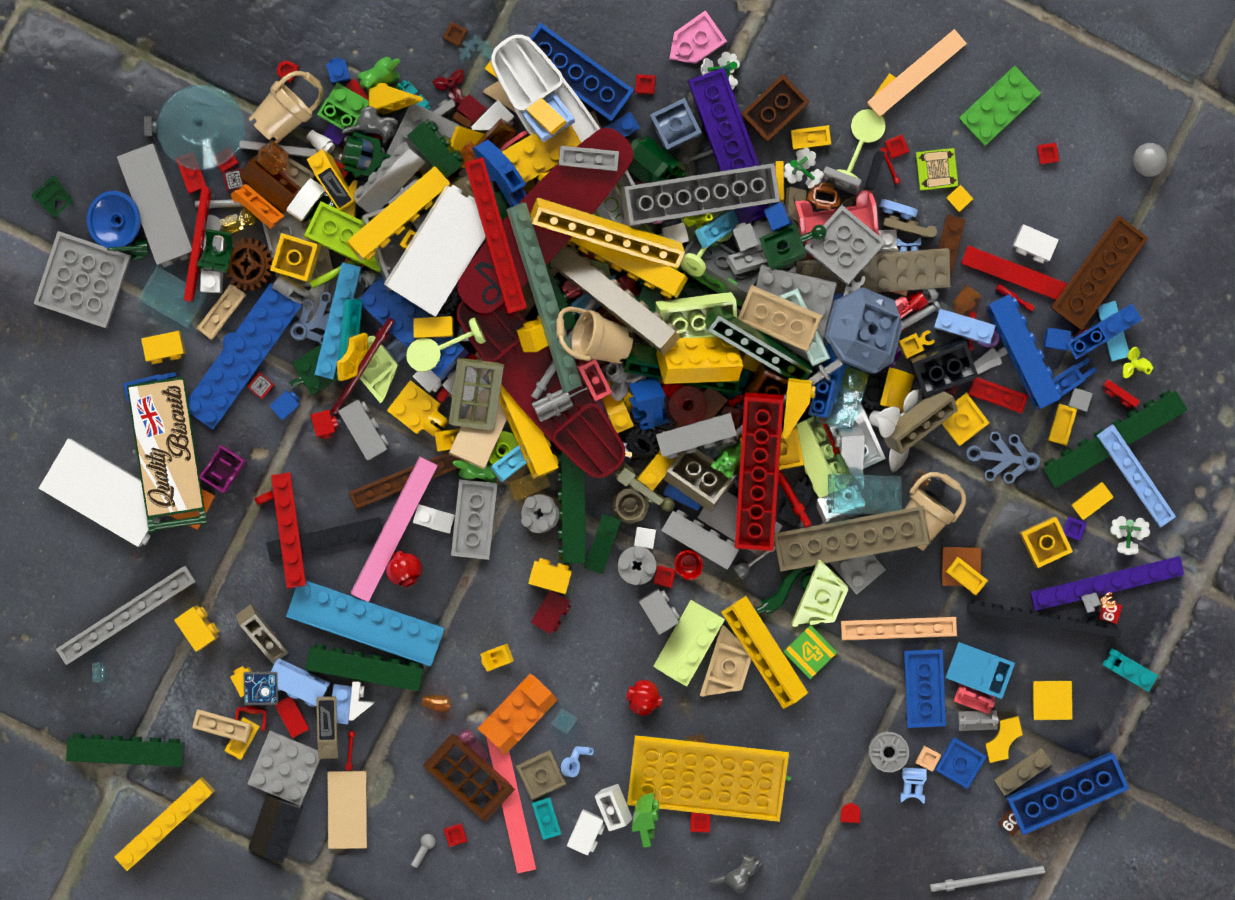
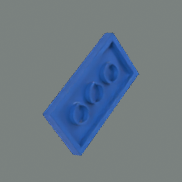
(924, 688)

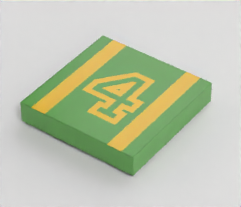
(810, 651)

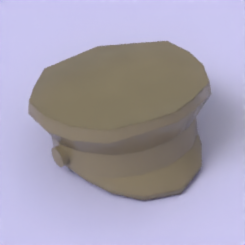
(629, 506)

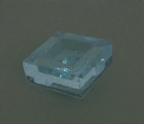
(98, 671)
(564, 721)

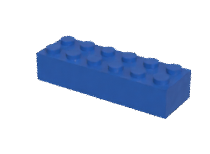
(589, 80)
(393, 305)
(1023, 352)
(1067, 793)

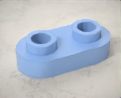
(905, 211)

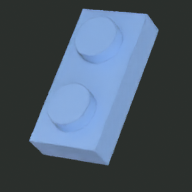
(343, 700)

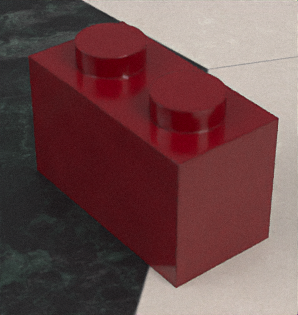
(550, 612)

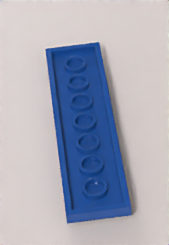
(242, 356)

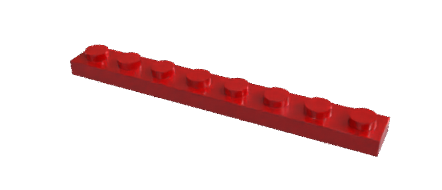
(495, 235)

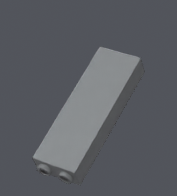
(156, 204)

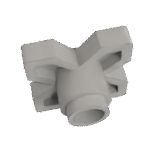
(615, 373)

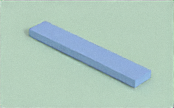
(1136, 476)

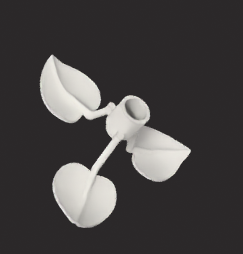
(887, 420)

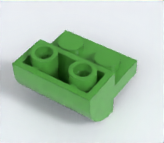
(343, 107)
(645, 818)

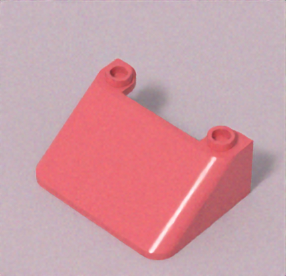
(864, 210)

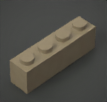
(921, 421)

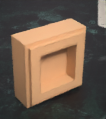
(928, 758)

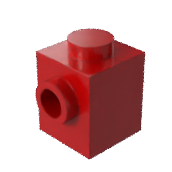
(324, 424)

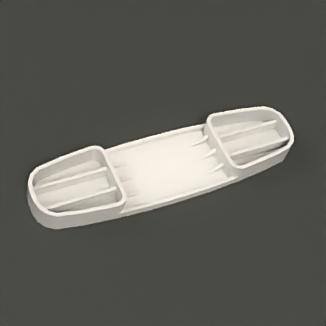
(530, 75)

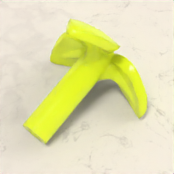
(699, 220)
(1141, 364)

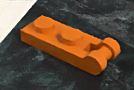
(257, 205)

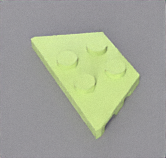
(379, 371)
(821, 598)

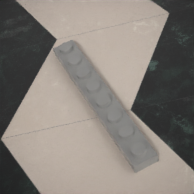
(126, 615)

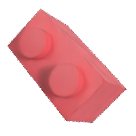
(593, 379)

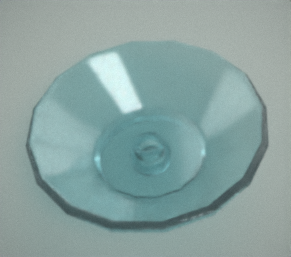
(203, 145)

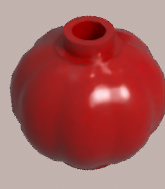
(404, 569)
(643, 697)

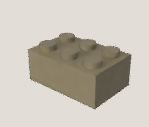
(698, 480)

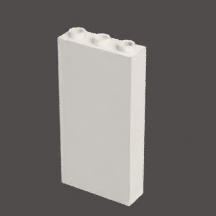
(439, 251)
(99, 491)

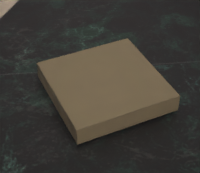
(541, 774)

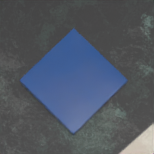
(960, 763)

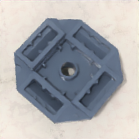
(849, 330)

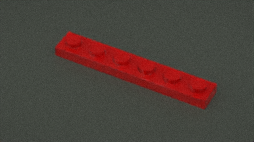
(288, 530)

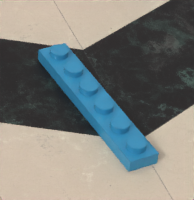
(329, 351)

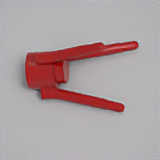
(916, 302)

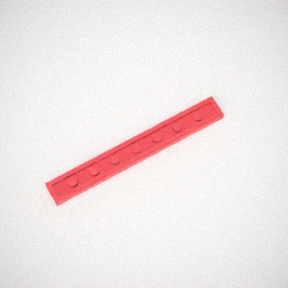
(513, 812)

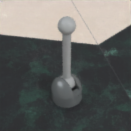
(743, 569)

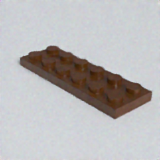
(1099, 272)

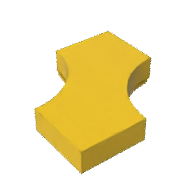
(348, 365)
(1008, 731)

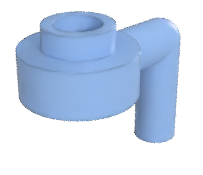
(571, 766)

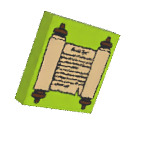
(936, 169)

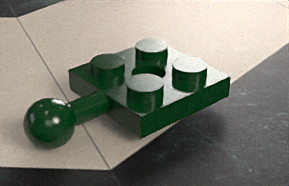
(795, 249)

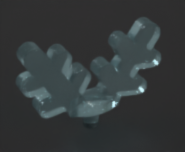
(469, 45)

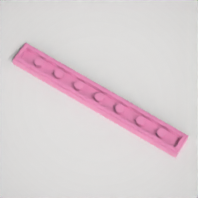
(394, 529)

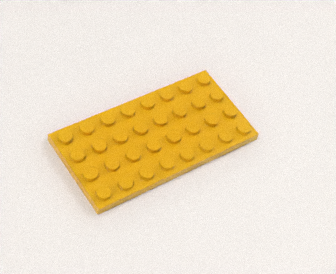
(709, 777)

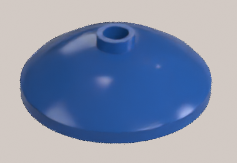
(104, 215)

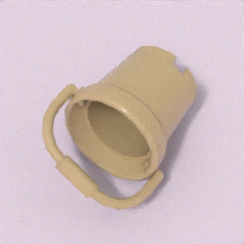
(284, 109)
(595, 337)
(936, 514)

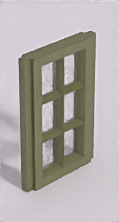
(476, 394)

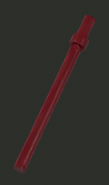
(381, 336)

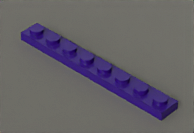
(1107, 583)

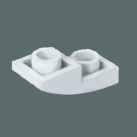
(305, 199)

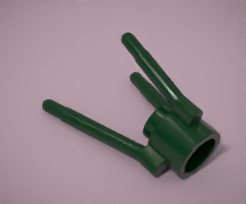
(138, 248)

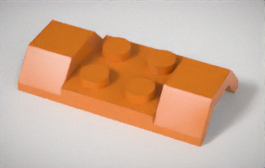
(517, 713)

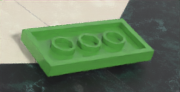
(999, 105)

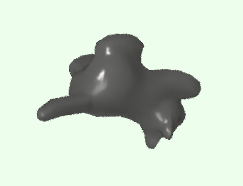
(371, 123)
(739, 877)

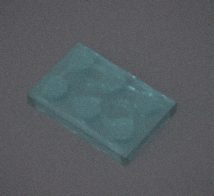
(166, 295)

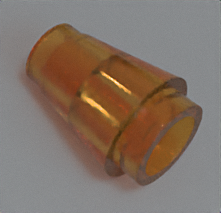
(438, 703)

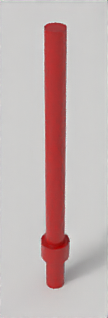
(798, 509)

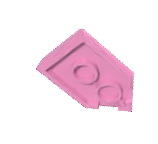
(696, 40)

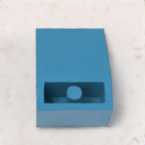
(980, 670)

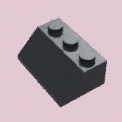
(943, 367)
(275, 828)

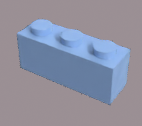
(965, 327)
(299, 683)

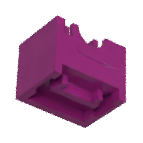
(223, 469)

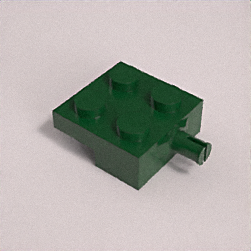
(306, 369)

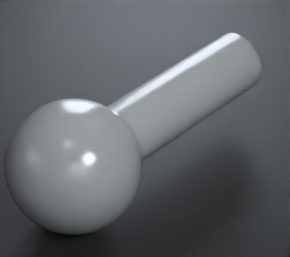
(427, 842)

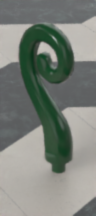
(777, 600)

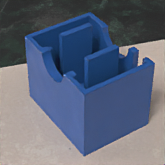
(648, 403)

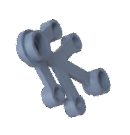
(320, 320)
(1007, 458)

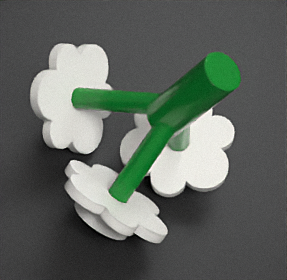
(728, 61)
(796, 169)
(1129, 528)

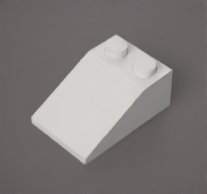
(872, 449)

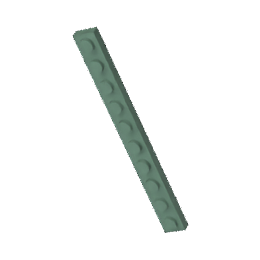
(543, 294)

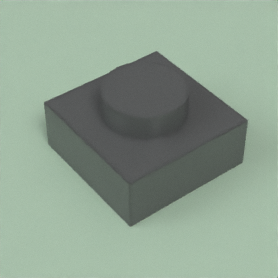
(150, 127)

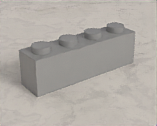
(389, 178)
(696, 435)
(699, 539)

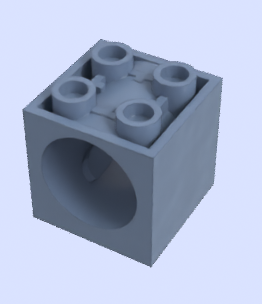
(675, 125)

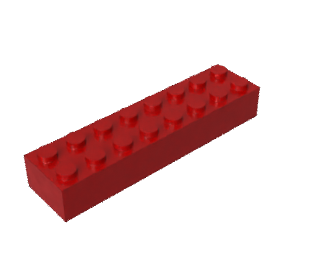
(759, 471)

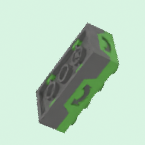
(718, 273)

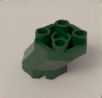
(653, 162)

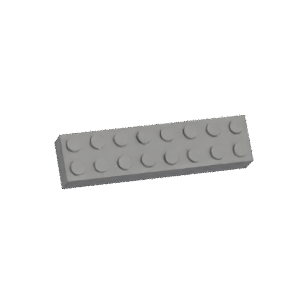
(699, 194)

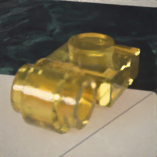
(233, 223)

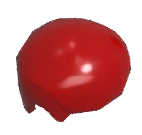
(688, 564)

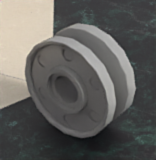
(877, 747)

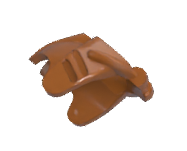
(826, 188)

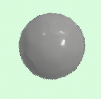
(1150, 159)

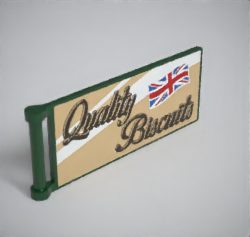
(166, 452)

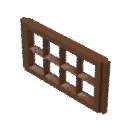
(495, 801)

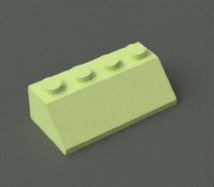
(690, 313)
(819, 455)
(688, 643)

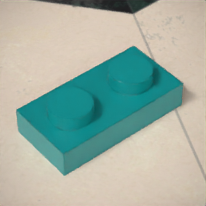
(546, 818)

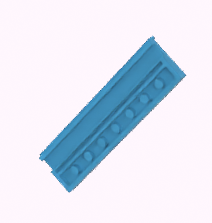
(366, 622)

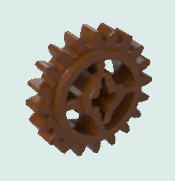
(265, 266)

